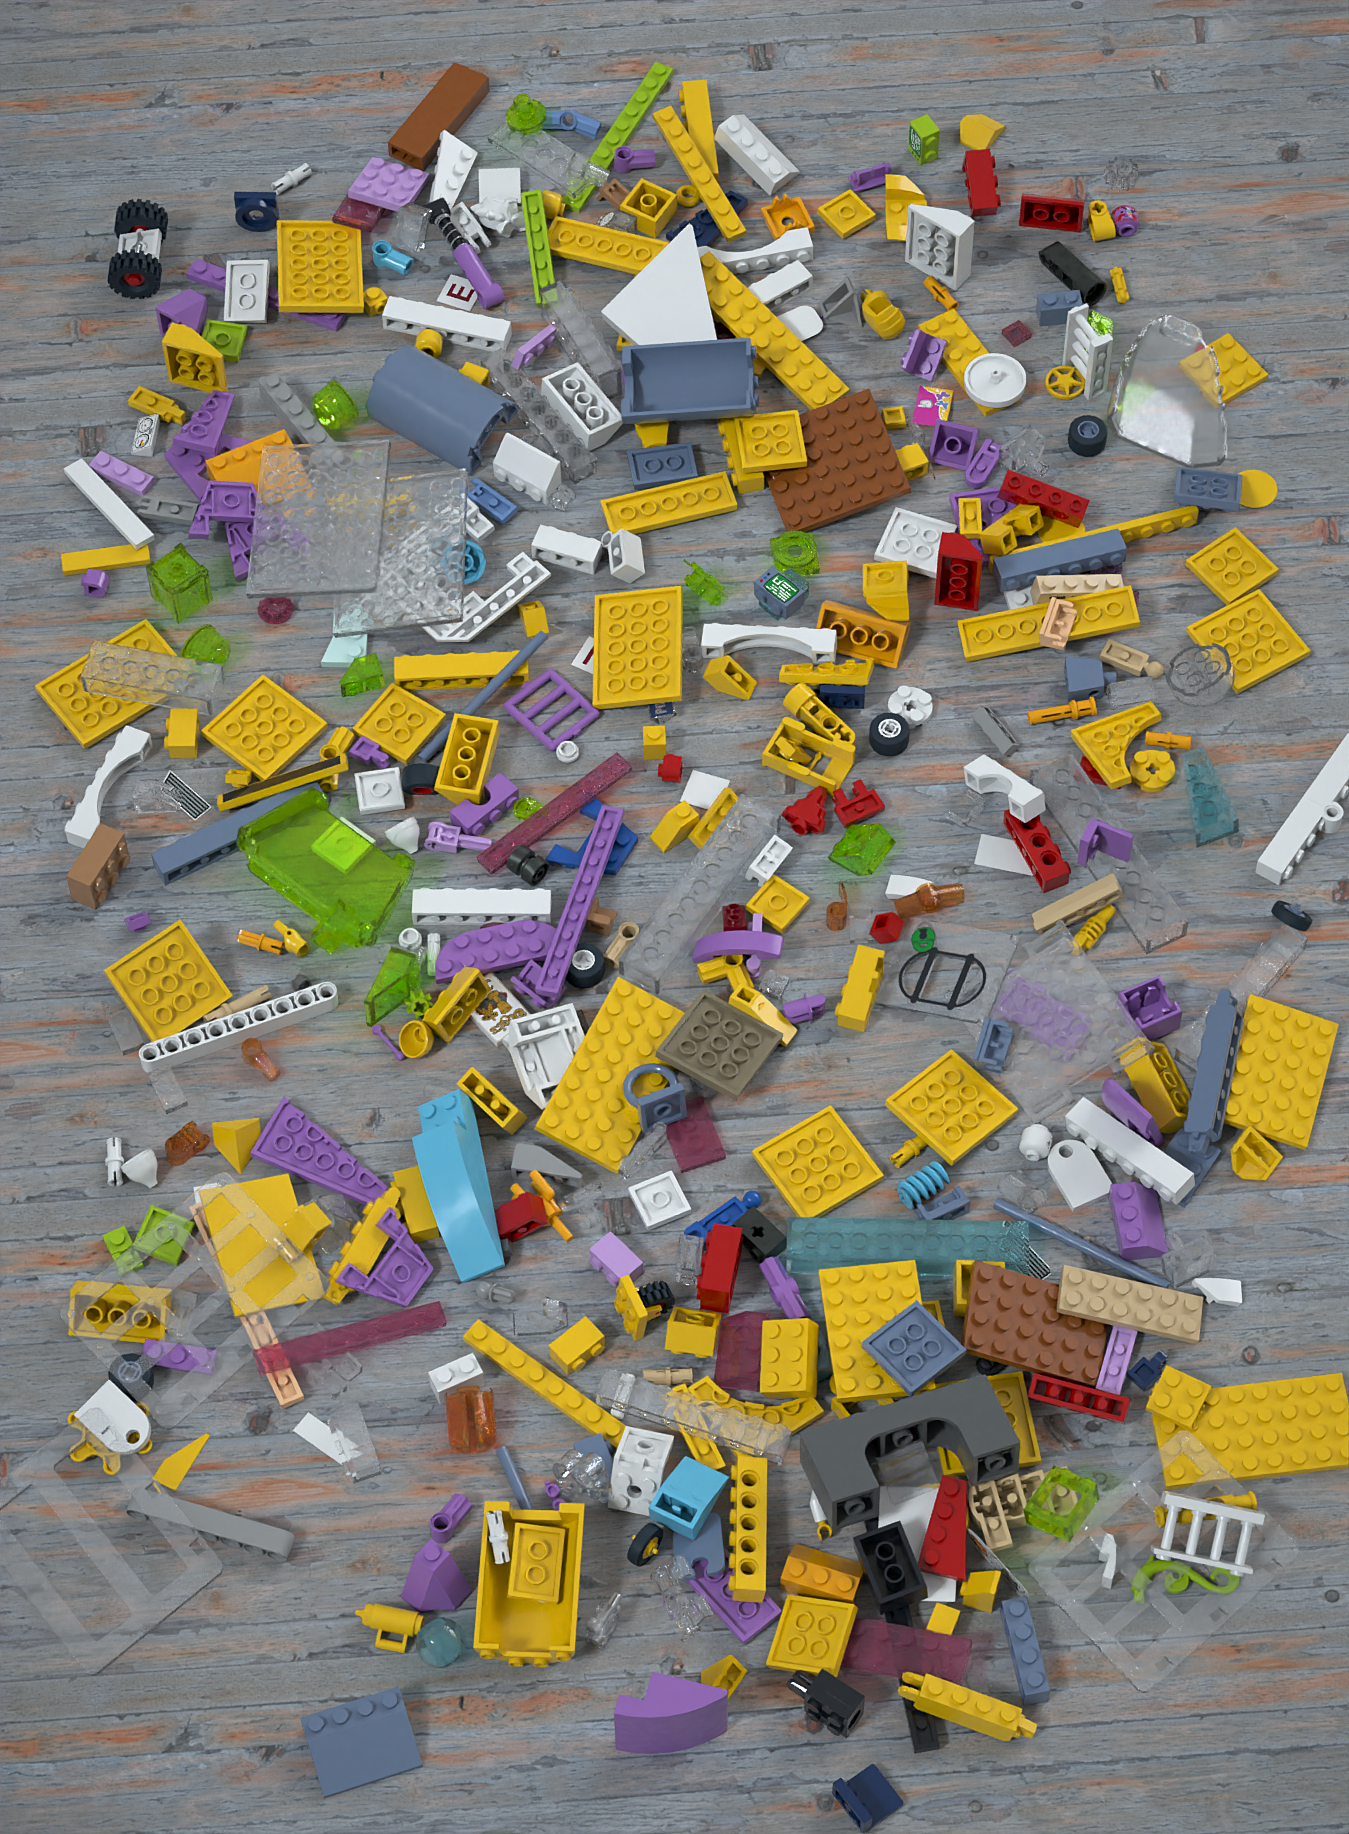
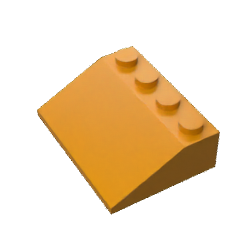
(245, 461)

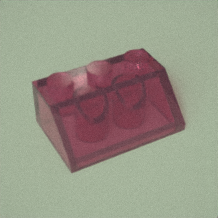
(740, 1351)

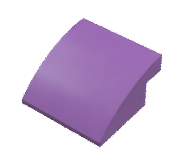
(671, 1717)

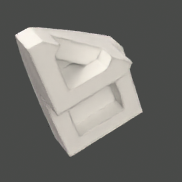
(1220, 1290)

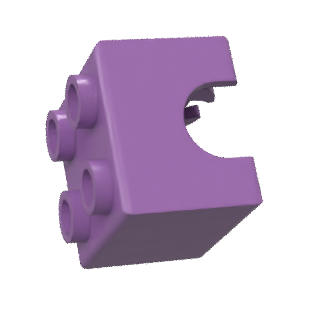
(1151, 1008)

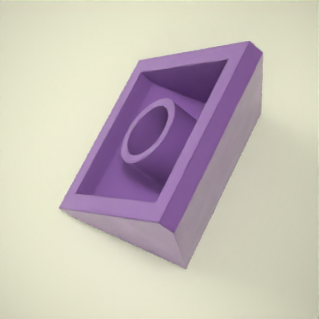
(953, 444)

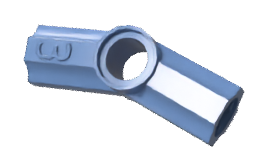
(582, 124)

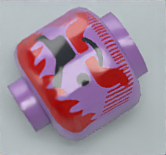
(1125, 220)

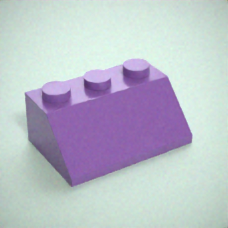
(1137, 1221)

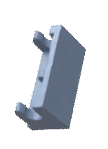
(993, 1045)
(944, 1208)

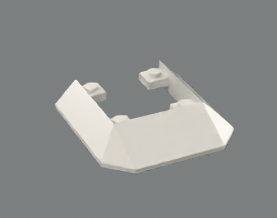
(480, 613)

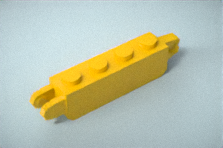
(364, 1244)
(966, 1707)

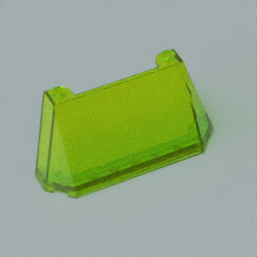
(319, 858)

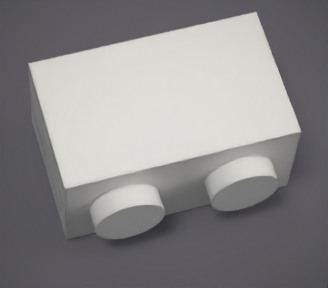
(455, 1374)

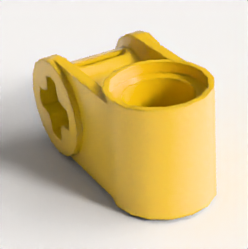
(1100, 222)

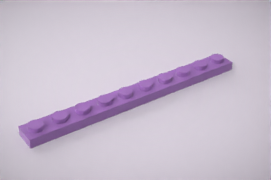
(579, 902)

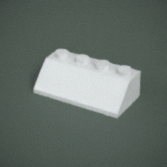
(755, 153)
(582, 405)

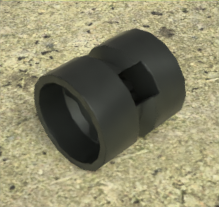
(525, 863)

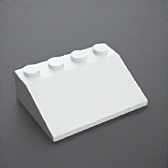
(940, 243)

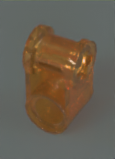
(188, 1141)

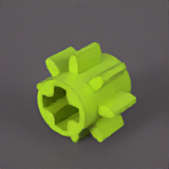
(415, 1008)

